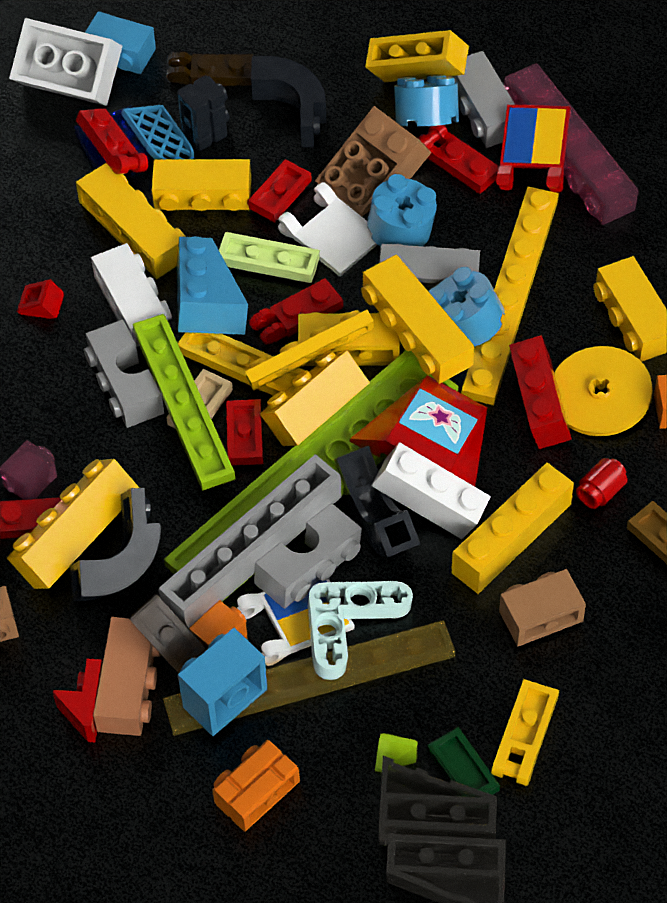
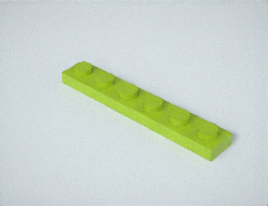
(184, 402)

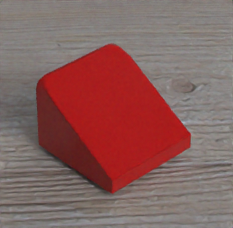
(41, 300)

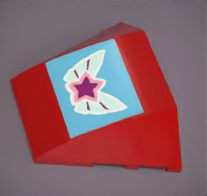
(432, 423)

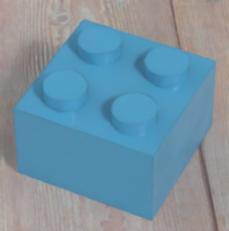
(222, 681)

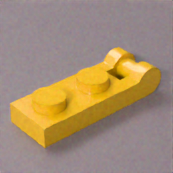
(525, 731)

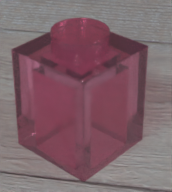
(28, 471)

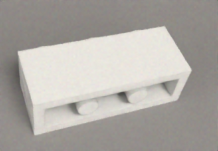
(126, 286)
(431, 491)

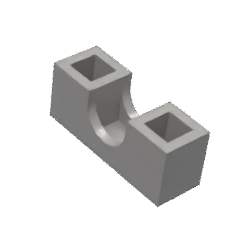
(133, 395)
(290, 575)

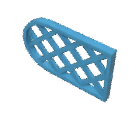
(129, 115)

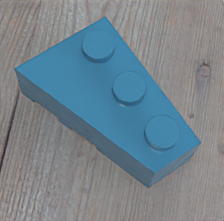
(207, 290)

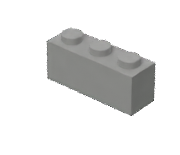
(483, 99)
(432, 263)

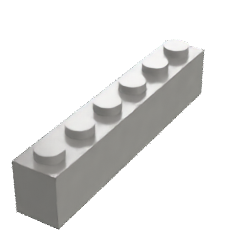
(233, 554)

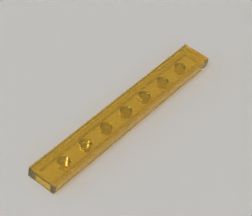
(364, 663)

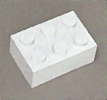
(65, 61)

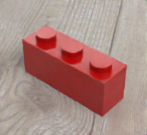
(540, 392)

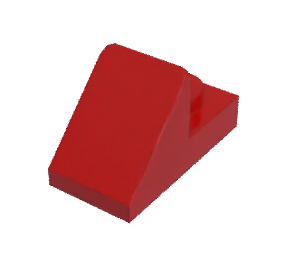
(80, 704)

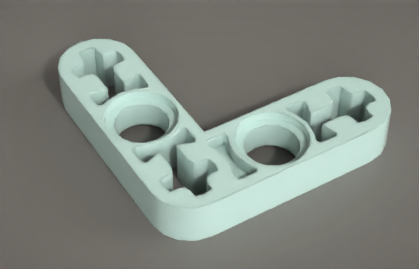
(335, 613)

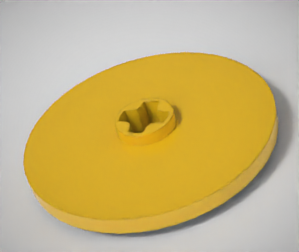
(601, 413)

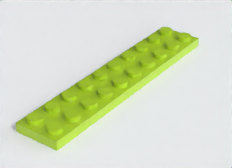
(327, 442)

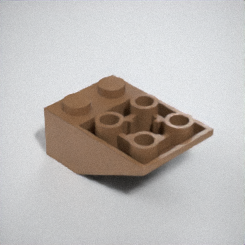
(370, 157)

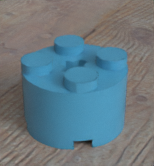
(426, 102)
(402, 212)
(470, 304)

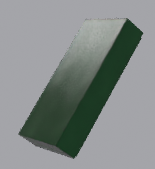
(461, 762)

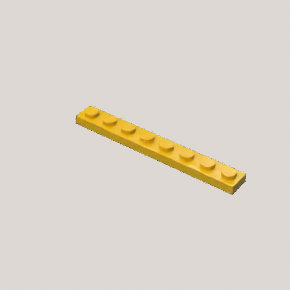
(513, 290)

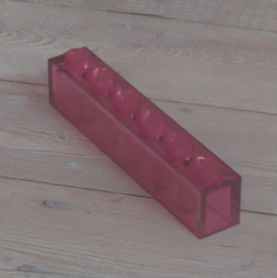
(587, 163)

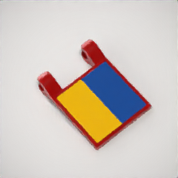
(534, 139)

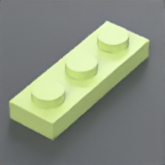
(269, 257)

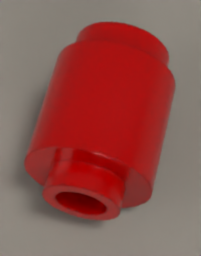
(601, 483)

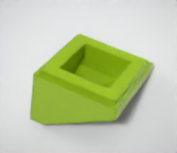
(397, 748)

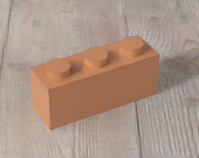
(125, 680)

